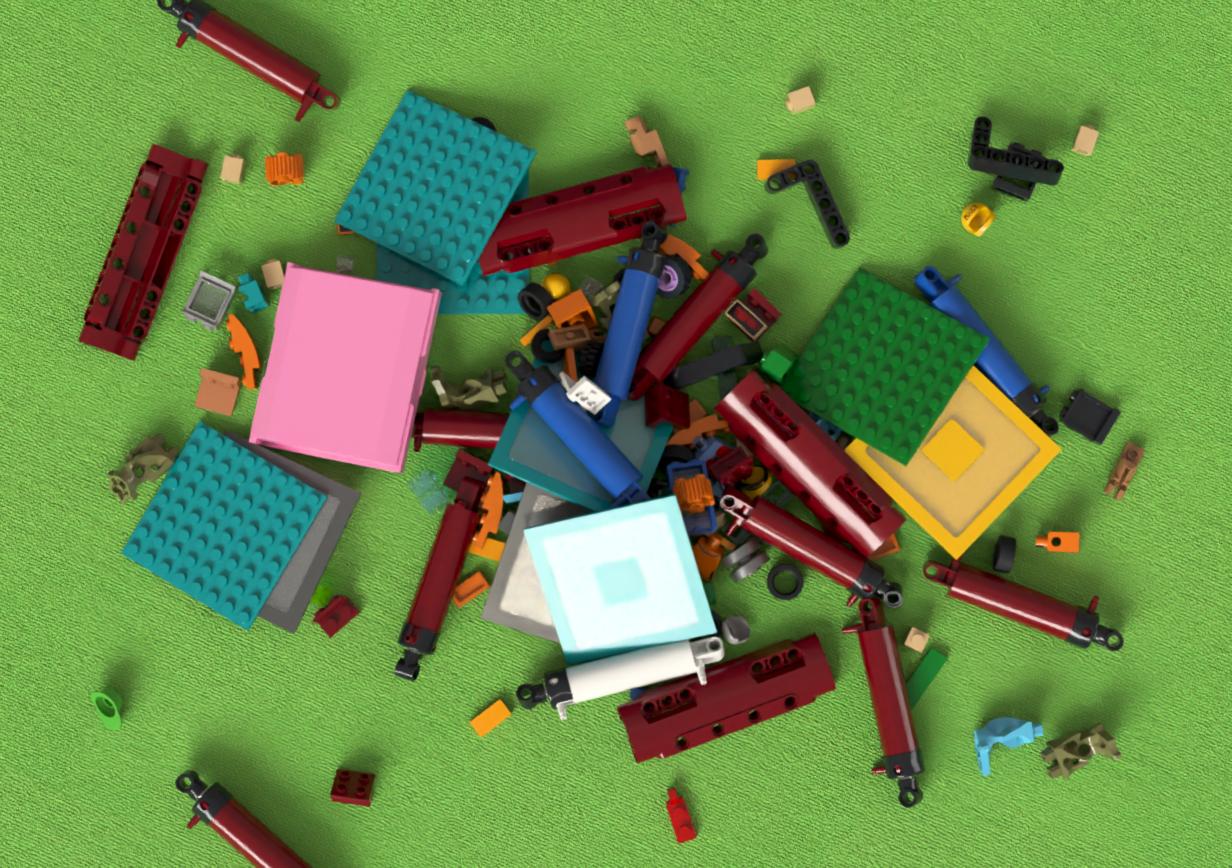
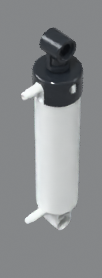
(621, 673)

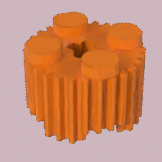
(284, 169)
(693, 493)

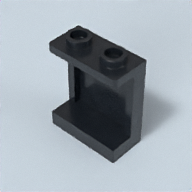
(1088, 416)

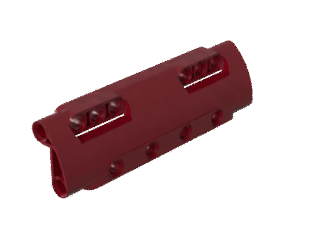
(580, 219)
(143, 253)
(809, 463)
(726, 698)

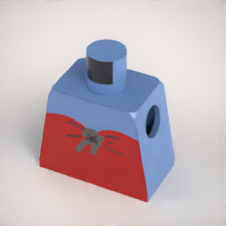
(711, 450)

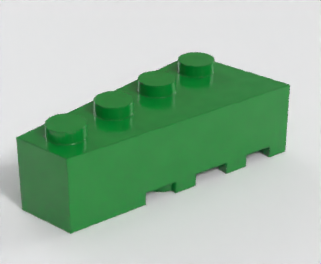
(778, 364)

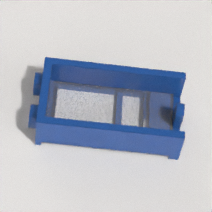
(700, 522)

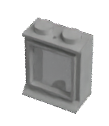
(209, 301)

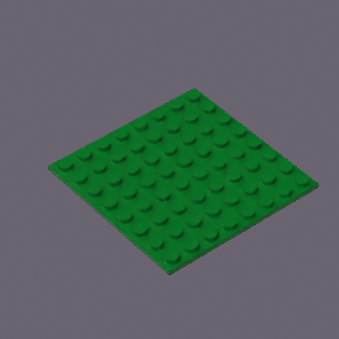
(883, 366)

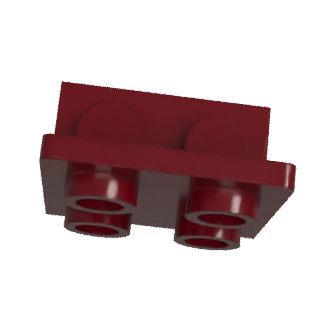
(762, 309)
(667, 405)
(467, 466)
(336, 615)

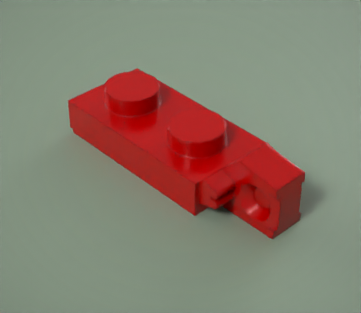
(680, 817)

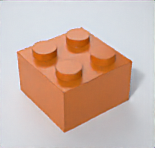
(572, 311)

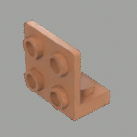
(217, 392)

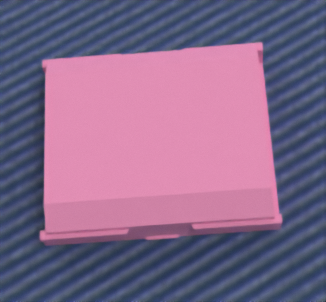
(345, 368)

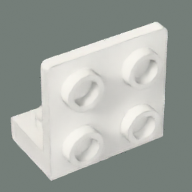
(585, 393)

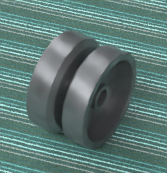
(745, 559)

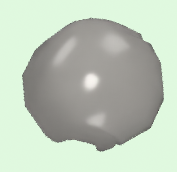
(735, 629)

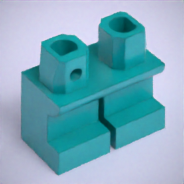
(251, 288)

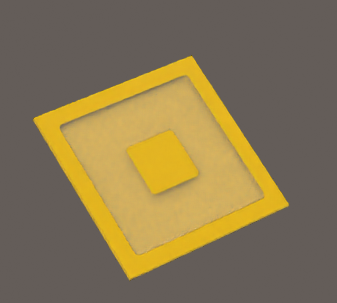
(966, 467)

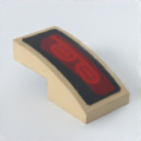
(745, 319)

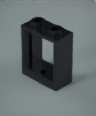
(1010, 189)

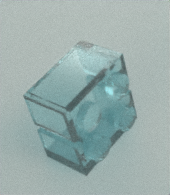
(425, 483)

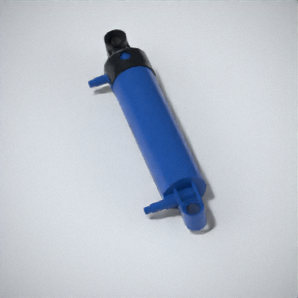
(629, 320)
(994, 360)
(577, 430)

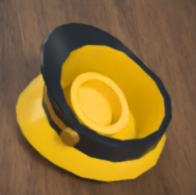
(757, 483)

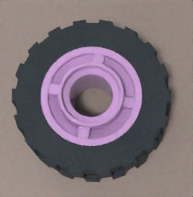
(680, 277)

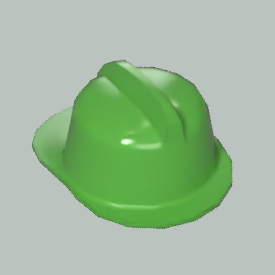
(108, 705)

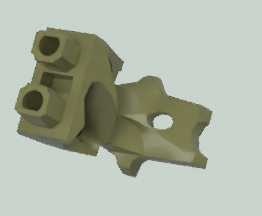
(604, 302)
(479, 389)
(125, 481)
(1066, 749)

